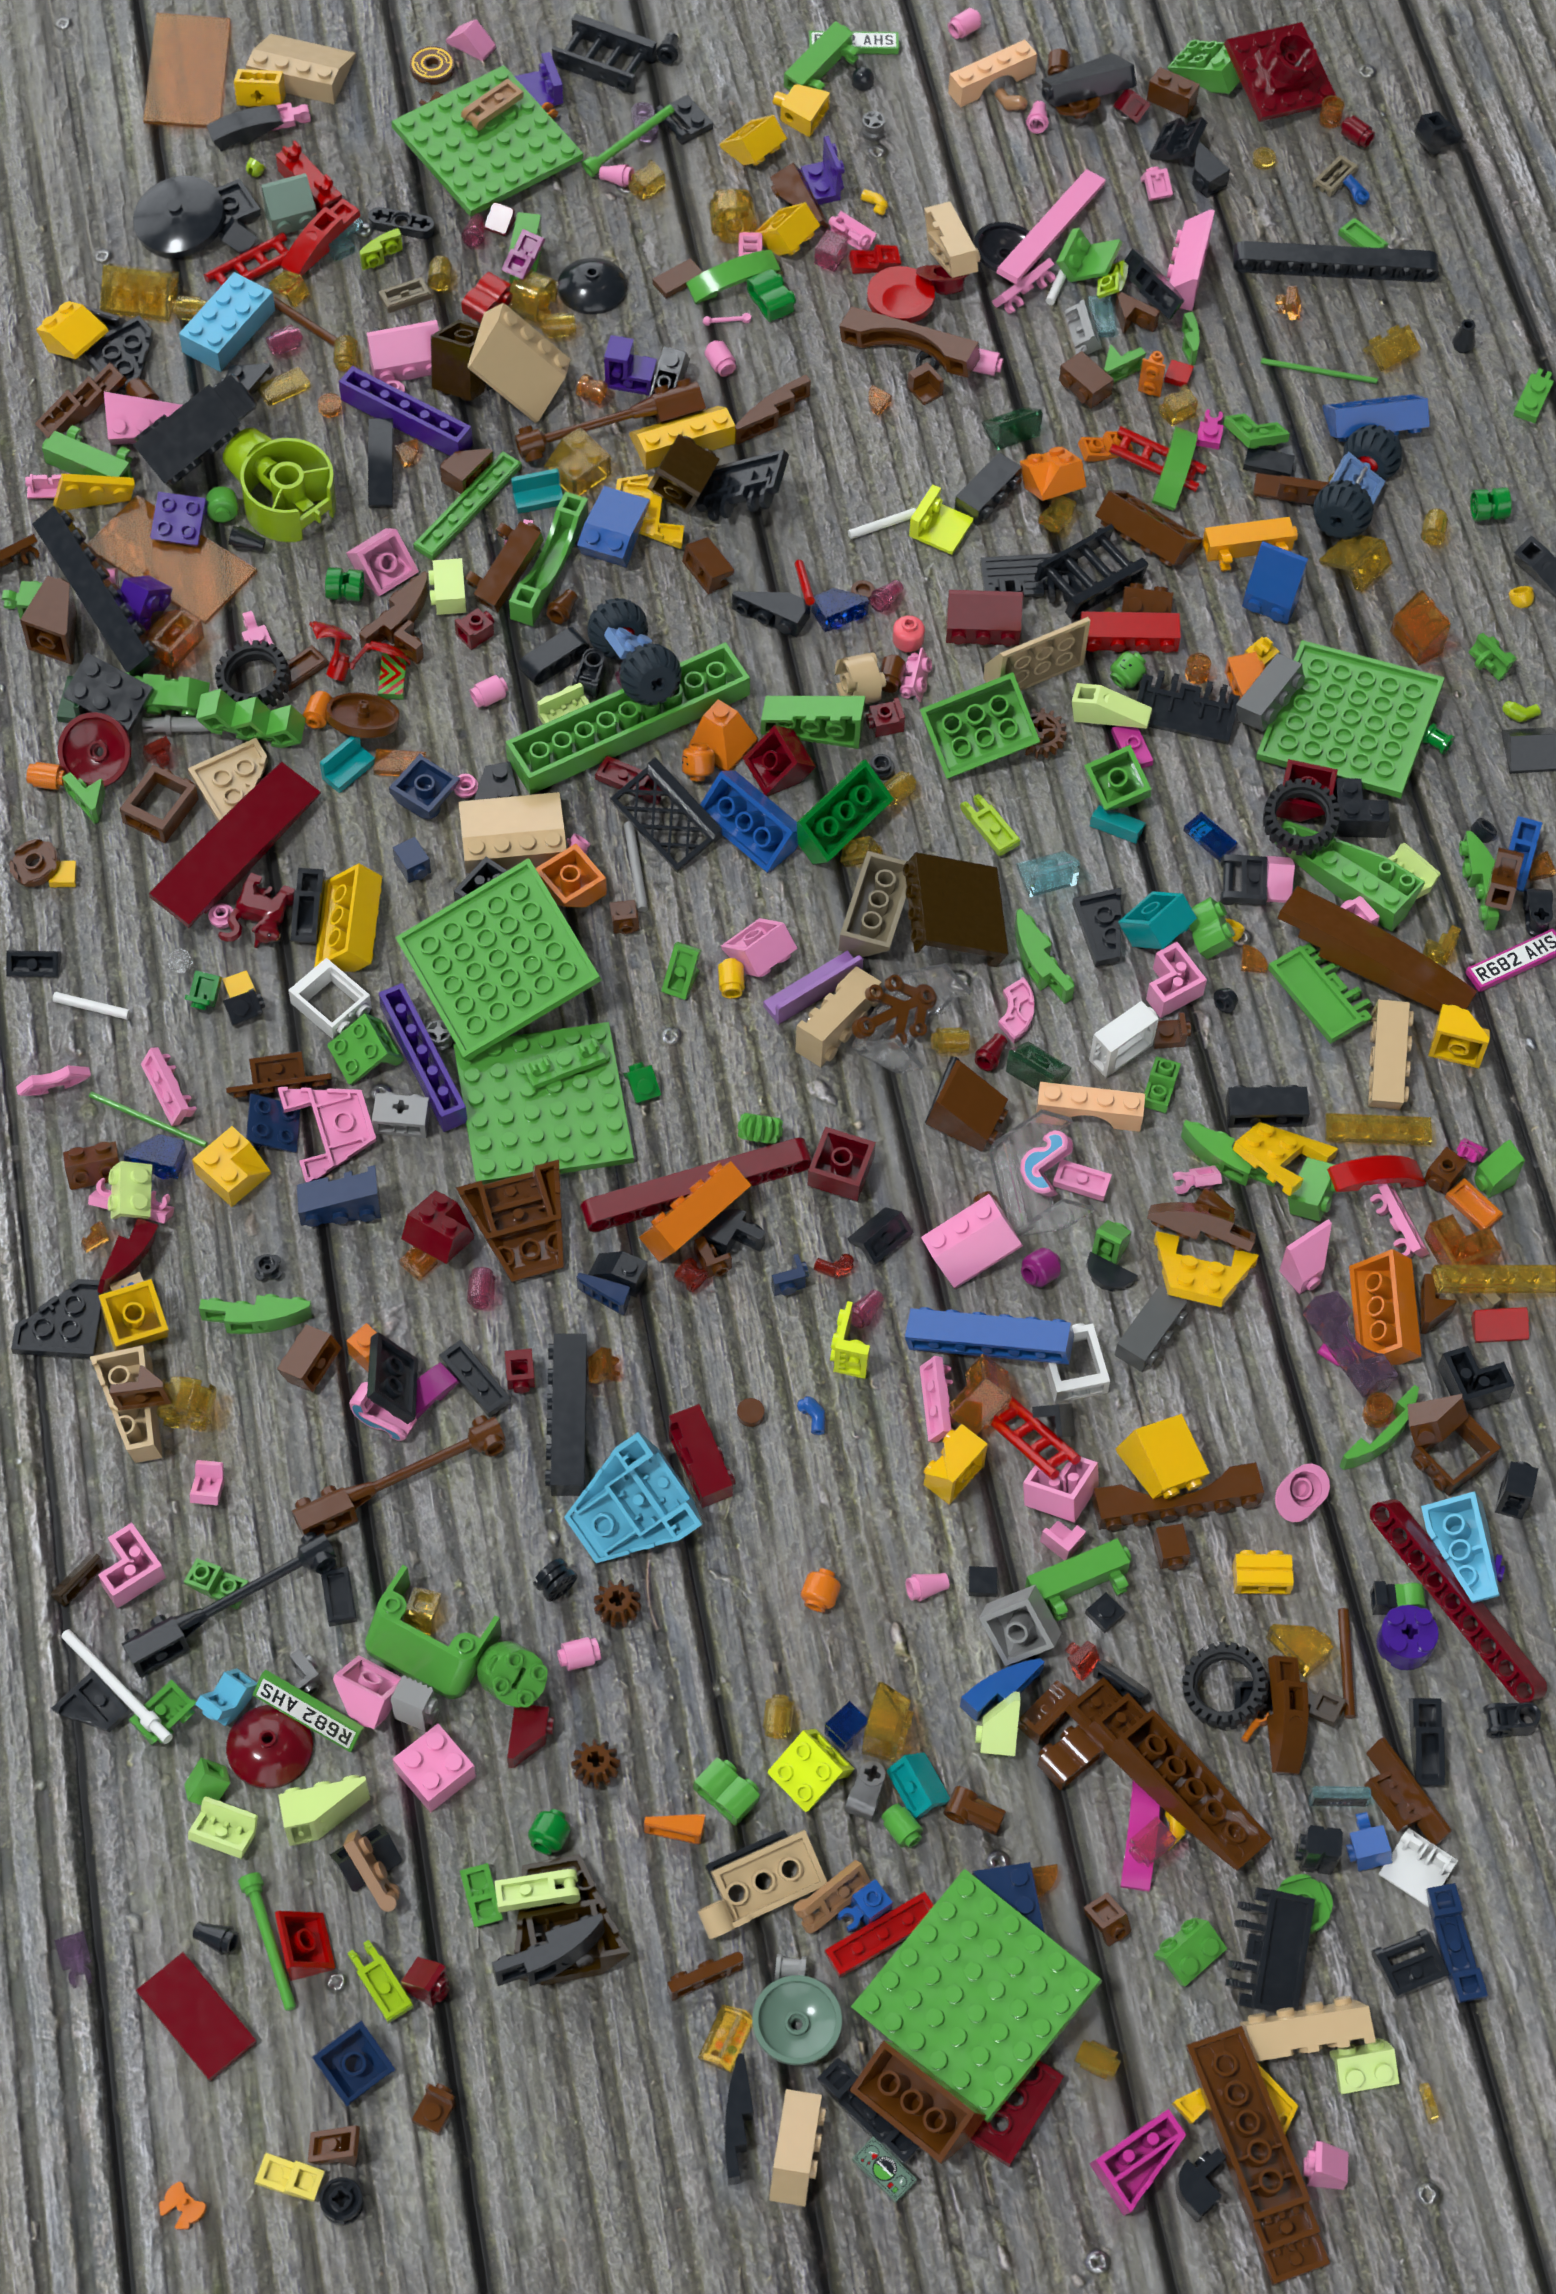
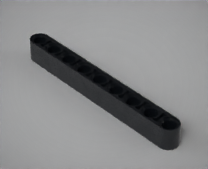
(1335, 261)

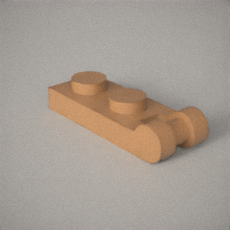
(492, 104)
(372, 1872)
(831, 1897)

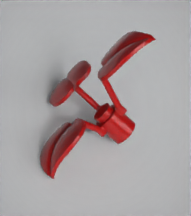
(340, 661)

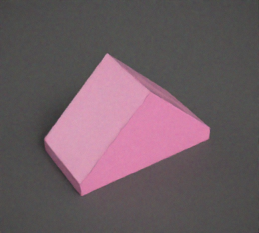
(472, 40)
(1279, 878)

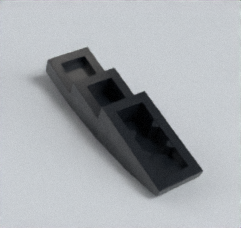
(1153, 284)
(380, 463)
(738, 2109)

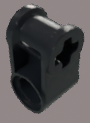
(591, 675)
(1538, 910)
(1505, 1720)

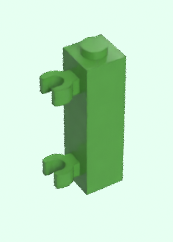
(822, 57)
(76, 457)
(1082, 1573)

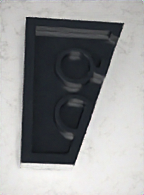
(1099, 923)

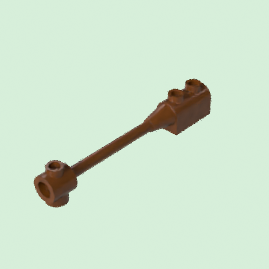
(664, 404)
(337, 1506)

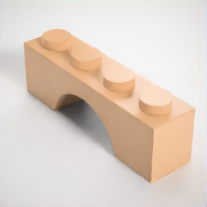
(970, 81)
(1119, 1108)

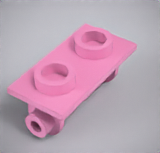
(858, 234)
(42, 486)
(919, 667)

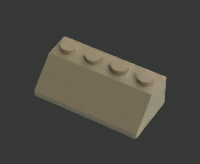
(874, 906)

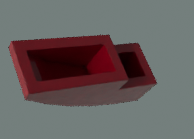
(128, 1254)

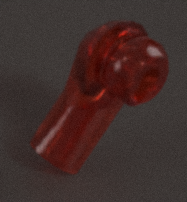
(836, 1269)

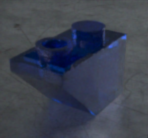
(838, 607)
(161, 1151)

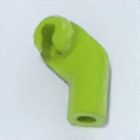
(1520, 713)

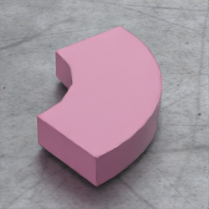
(1020, 1010)
(40, 1084)

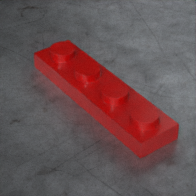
(878, 1935)

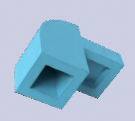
(228, 1697)

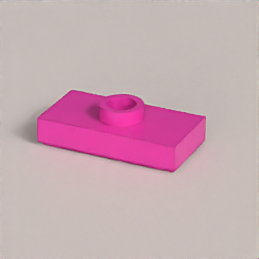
(1132, 736)

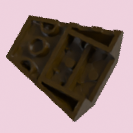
(535, 1921)

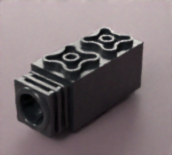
(199, 426)

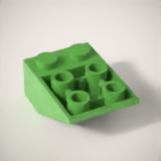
(1207, 65)

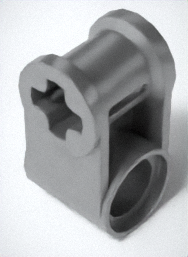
(866, 1794)

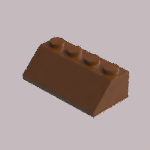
(1147, 527)
(917, 2102)

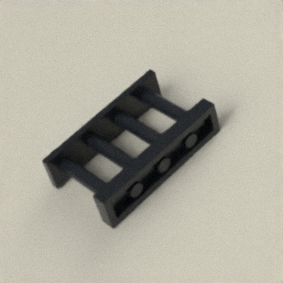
(611, 37)
(1096, 591)

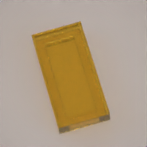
(284, 386)

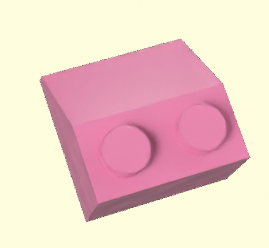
(383, 561)
(761, 946)

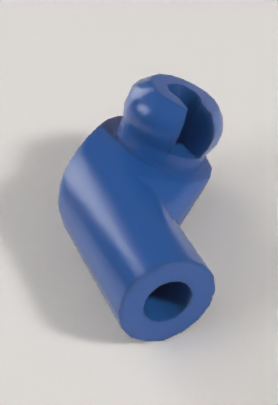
(1358, 192)
(817, 1413)

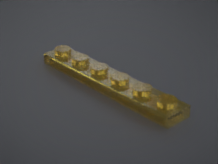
(1494, 1278)

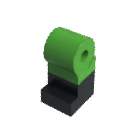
(1389, 1596)

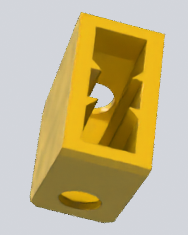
(802, 107)

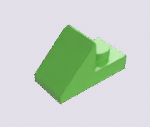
(1123, 366)
(88, 798)
(681, 970)

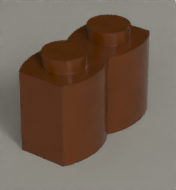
(1069, 1756)

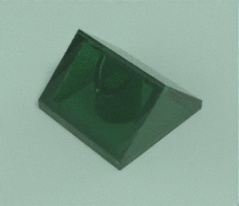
(1014, 427)
(1034, 1066)

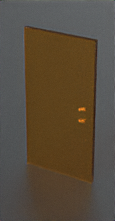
(186, 70)
(200, 575)

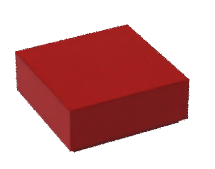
(1178, 373)

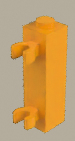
(1245, 538)

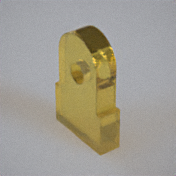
(1428, 2102)

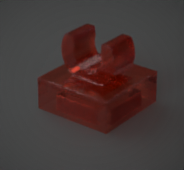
(158, 751)
(1082, 1658)

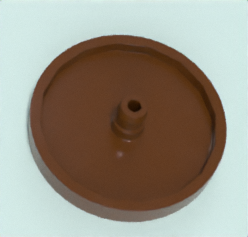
(362, 715)

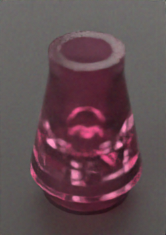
(474, 231)
(885, 596)
(866, 1308)

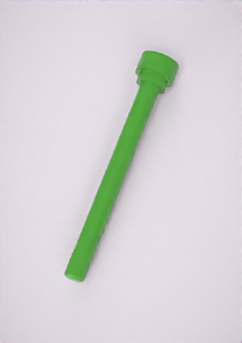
(593, 164)
(252, 1887)

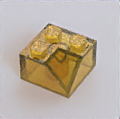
(579, 462)
(887, 1724)

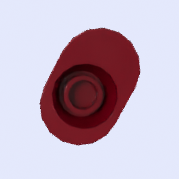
(941, 279)

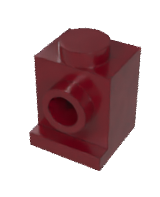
(474, 628)
(886, 718)
(519, 1363)

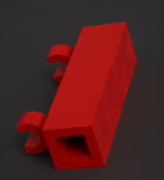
(293, 163)

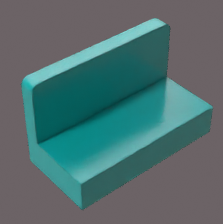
(536, 491)
(346, 764)
(918, 1784)

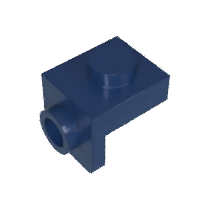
(791, 1280)

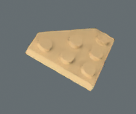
(229, 776)

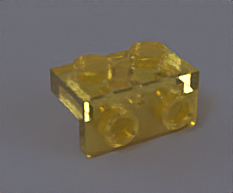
(1393, 347)

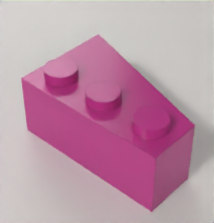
(1136, 2160)

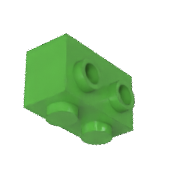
(1315, 1191)

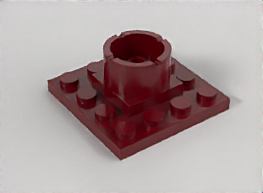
(1279, 71)

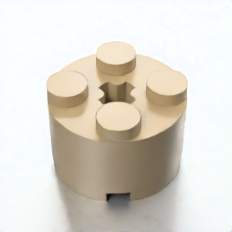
(860, 677)

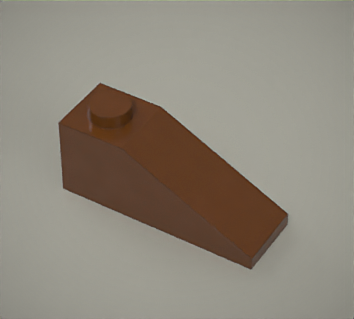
(794, 190)

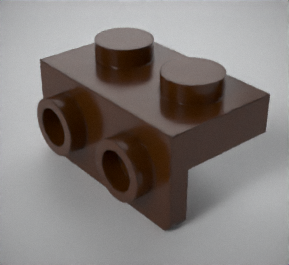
(1145, 600)
(90, 1164)

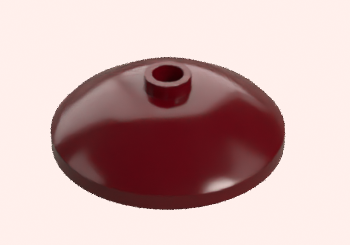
(80, 746)
(270, 1763)

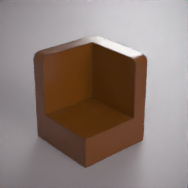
(925, 383)

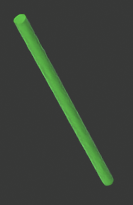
(1319, 371)
(148, 1119)

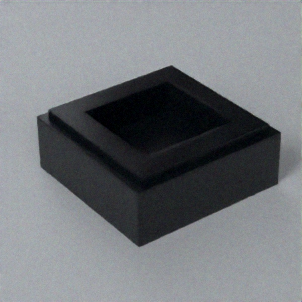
(982, 1581)

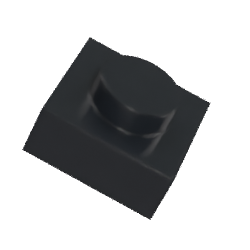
(1105, 1612)

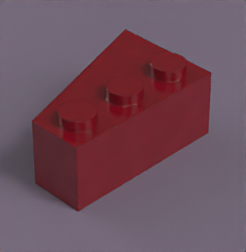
(700, 1456)

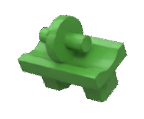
(1491, 657)

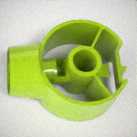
(293, 473)

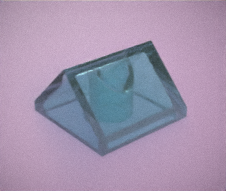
(1049, 873)

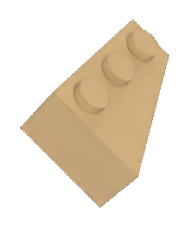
(950, 241)
(796, 2146)

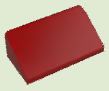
(1500, 1325)

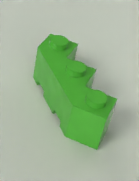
(174, 694)
(250, 719)

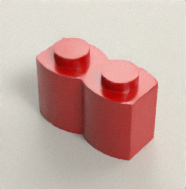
(487, 294)

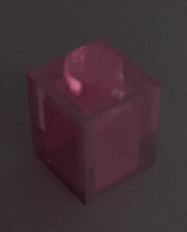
(831, 250)
(1151, 1842)

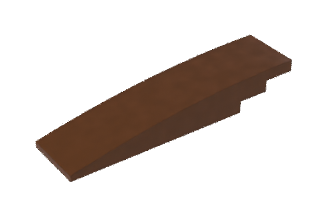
(1373, 952)
(1168, 1772)
(1258, 2155)

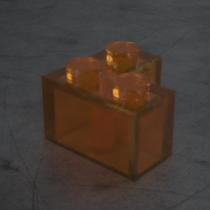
(1454, 1248)
(984, 1395)

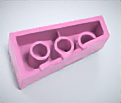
(131, 415)

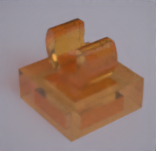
(1289, 303)
(418, 1263)
(601, 1366)

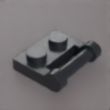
(690, 116)
(1253, 879)
(1415, 1971)

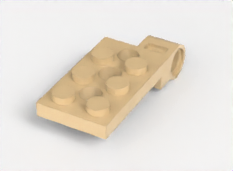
(726, 1914)

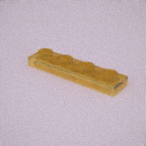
(1378, 1129)

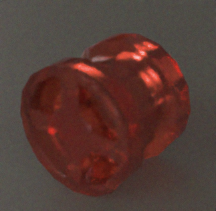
(691, 1275)

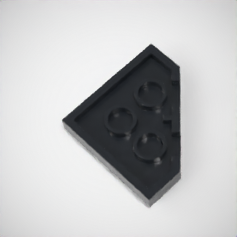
(124, 348)
(63, 1324)

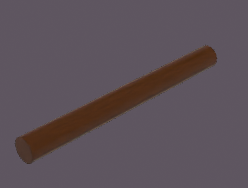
(303, 321)
(1346, 1662)

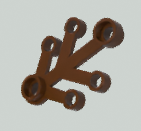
(898, 1009)

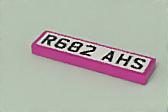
(1513, 961)

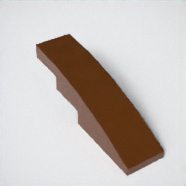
(82, 402)
(765, 414)

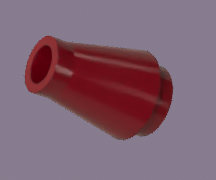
(990, 1053)

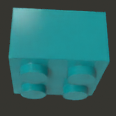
(1157, 920)

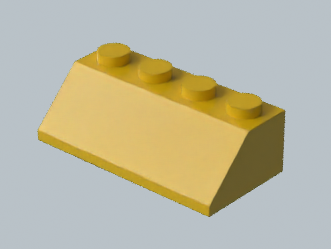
(708, 428)
(349, 918)

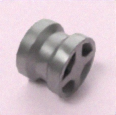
(873, 126)
(437, 1029)

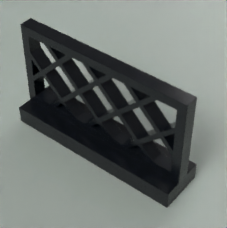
(683, 801)

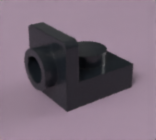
(244, 1007)

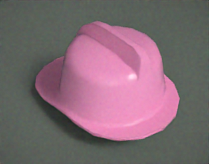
(1302, 1492)

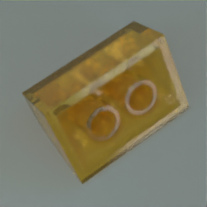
(138, 291)

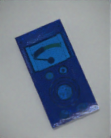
(1210, 836)

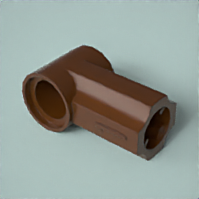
(966, 1808)

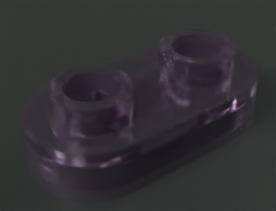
(641, 113)

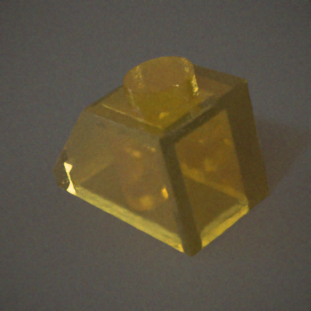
(1303, 1643)

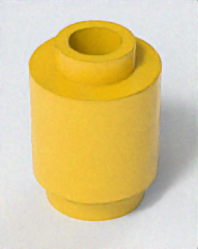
(731, 978)

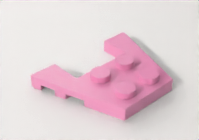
(341, 1124)

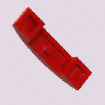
(1376, 1170)

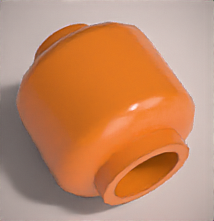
(698, 761)
(820, 1590)

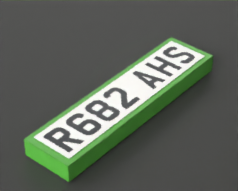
(869, 41)
(308, 1710)

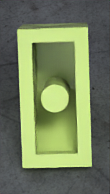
(1000, 1727)

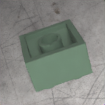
(288, 204)

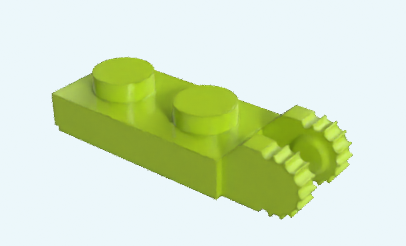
(991, 825)
(381, 1984)

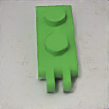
(1534, 396)

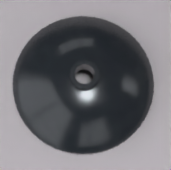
(997, 241)
(592, 286)

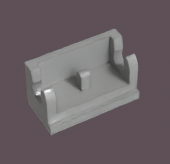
(1083, 328)

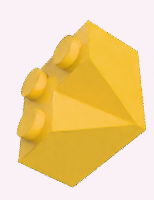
(1458, 1037)
(231, 1166)
(960, 1462)

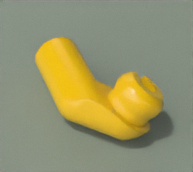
(876, 199)

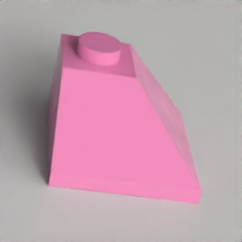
(1306, 1258)
(366, 1691)

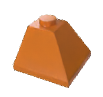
(725, 734)

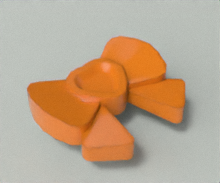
(191, 2210)

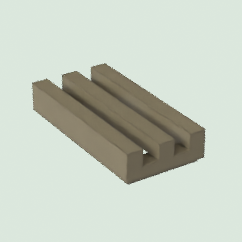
(1331, 190)
(406, 296)

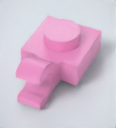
(290, 115)
(253, 631)
(1198, 1177)

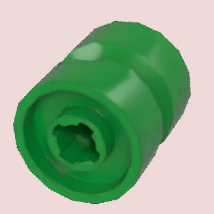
(1488, 504)
(344, 584)

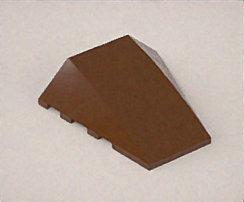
(520, 1220)

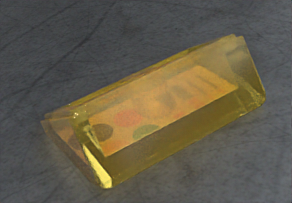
(726, 2038)

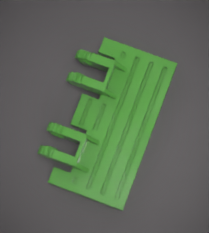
(1320, 992)

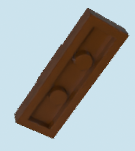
(23, 546)

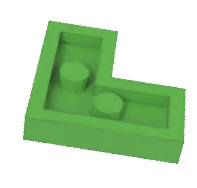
(1255, 435)

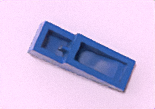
(1524, 840)
(1000, 1686)

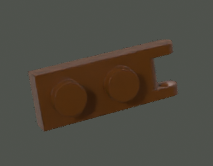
(706, 1974)

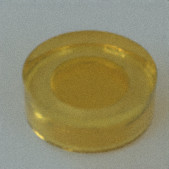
(1263, 158)

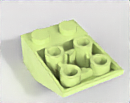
(318, 1809)

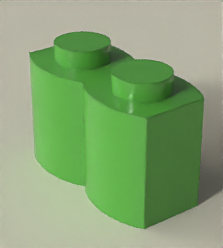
(1210, 928)
(727, 1791)

